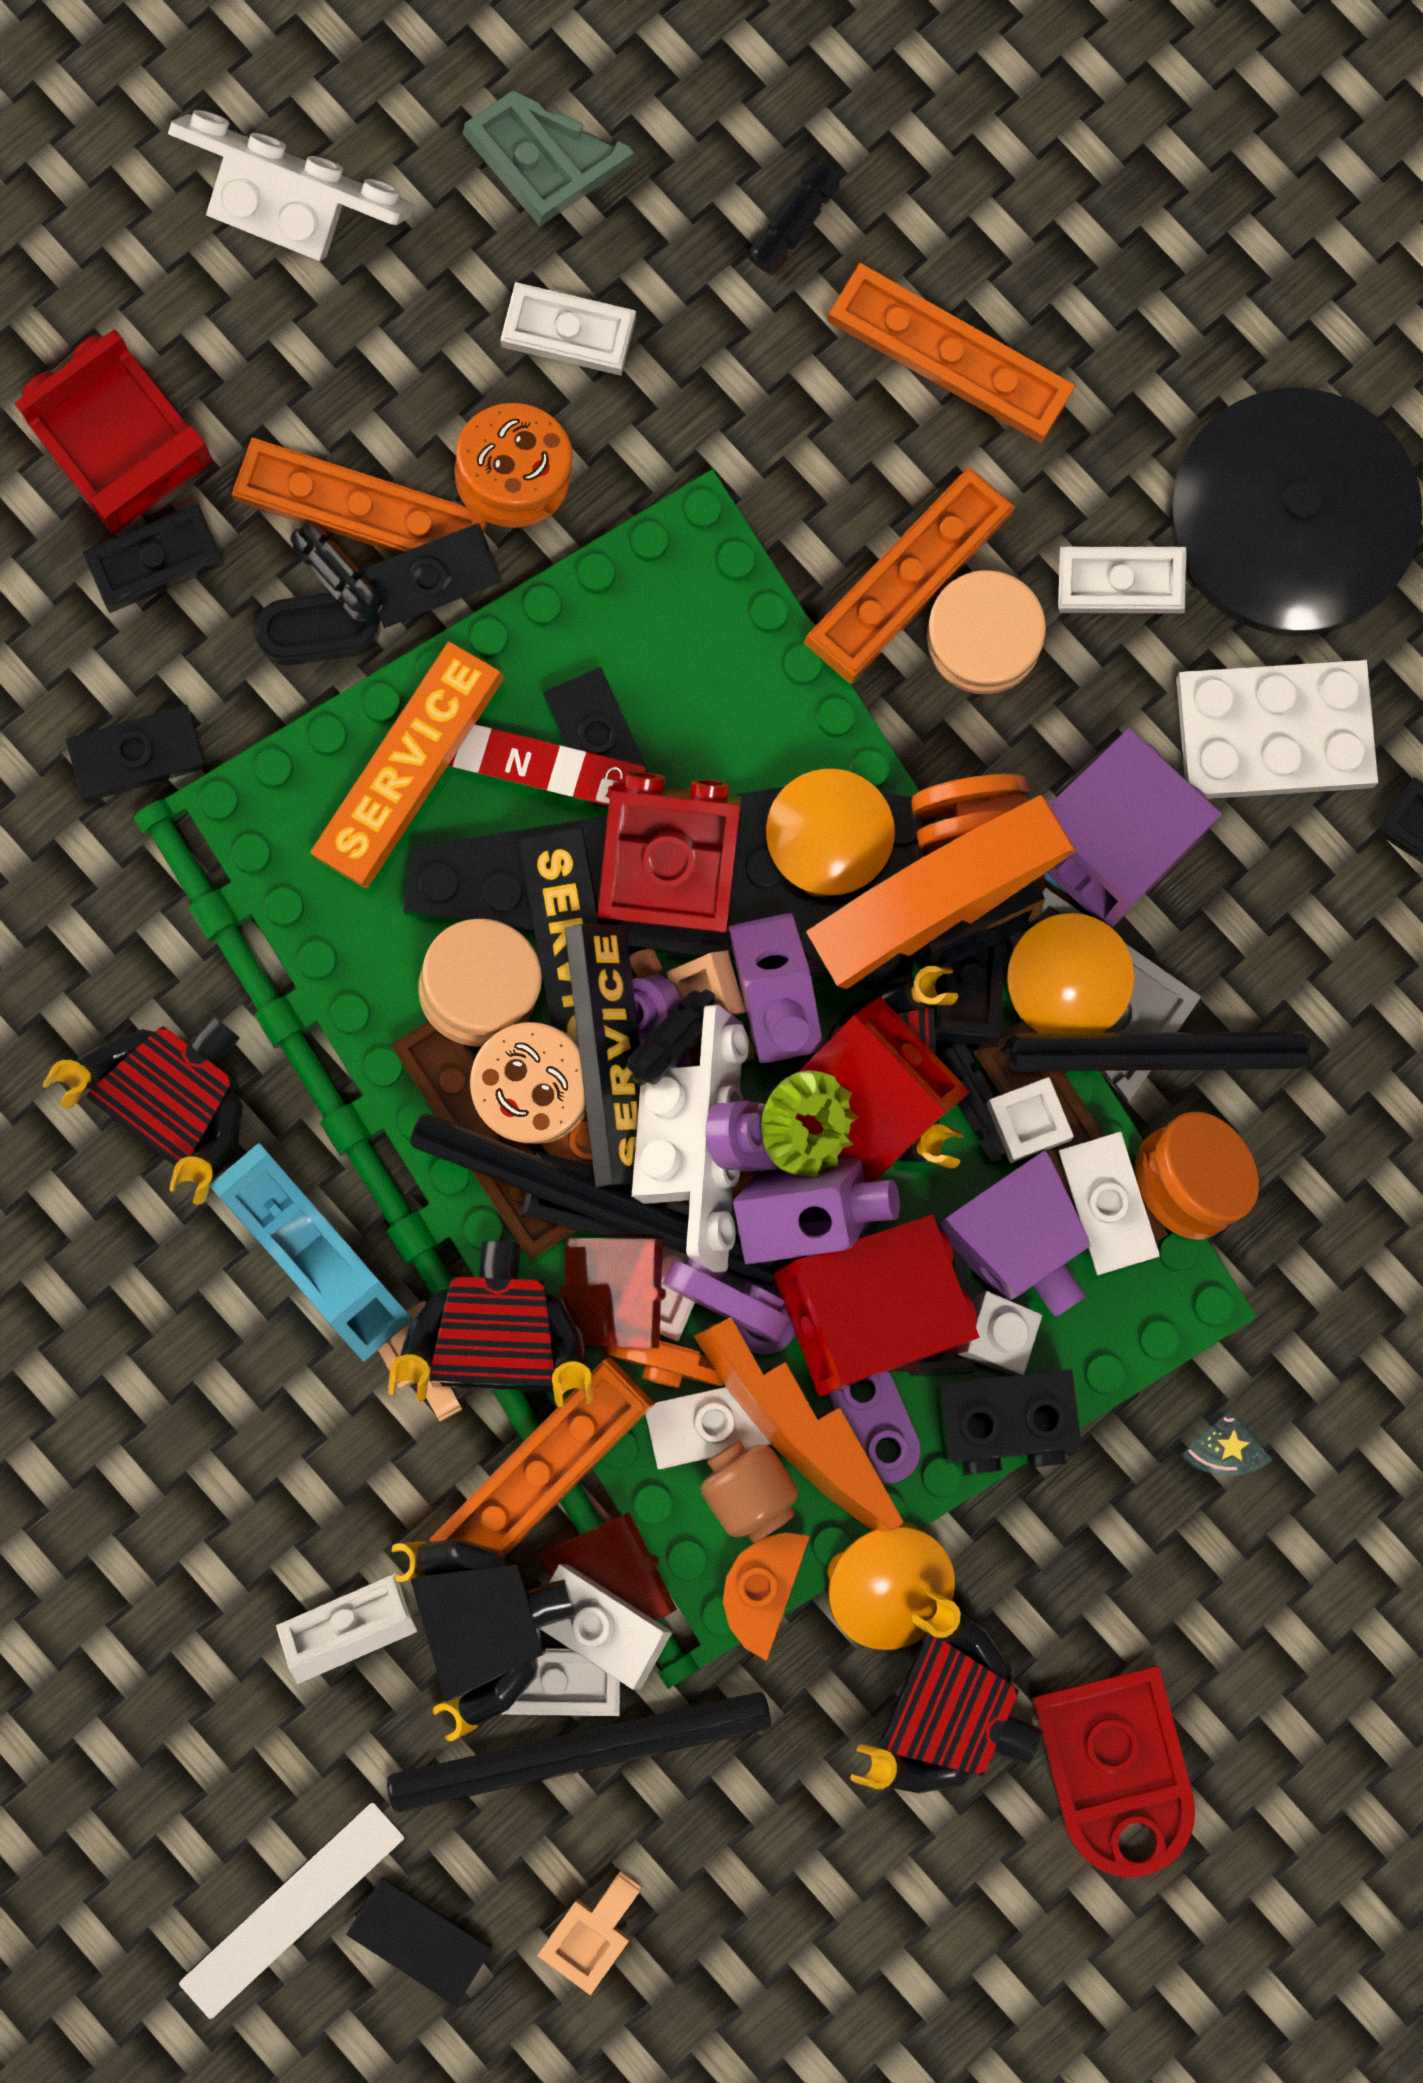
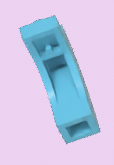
(311, 1252)

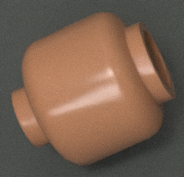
(749, 1491)

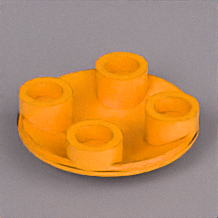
(830, 832)
(1070, 975)
(886, 1582)

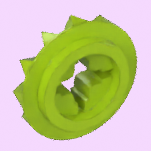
(788, 1141)

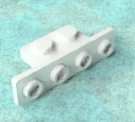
(279, 193)
(672, 1143)

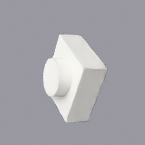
(1029, 1120)
(1004, 1332)

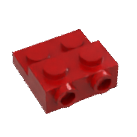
(669, 853)

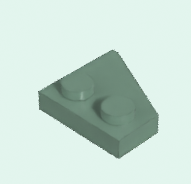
(542, 154)

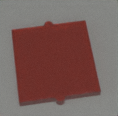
(615, 1290)
(617, 1561)

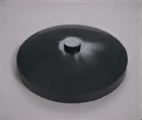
(1296, 511)

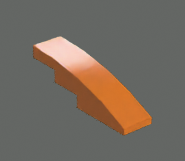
(941, 890)
(817, 1446)

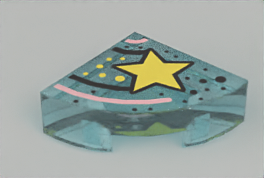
(1226, 1450)

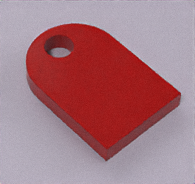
(1117, 1766)

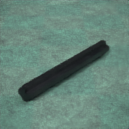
(1157, 1051)

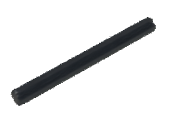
(568, 1189)
(578, 1752)

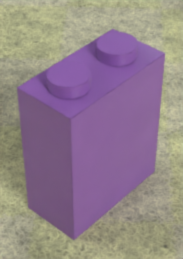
(1129, 826)

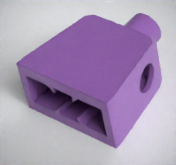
(780, 1000)
(808, 1215)
(1022, 1235)

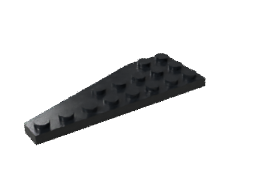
(487, 881)

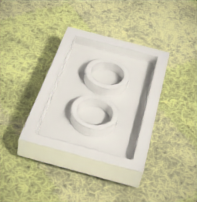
(1277, 729)

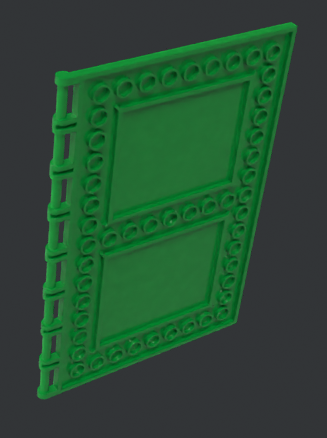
(713, 689)

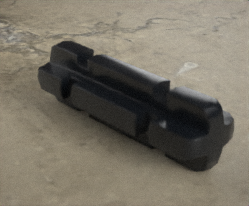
(794, 218)
(336, 571)
(670, 1039)
(973, 1106)

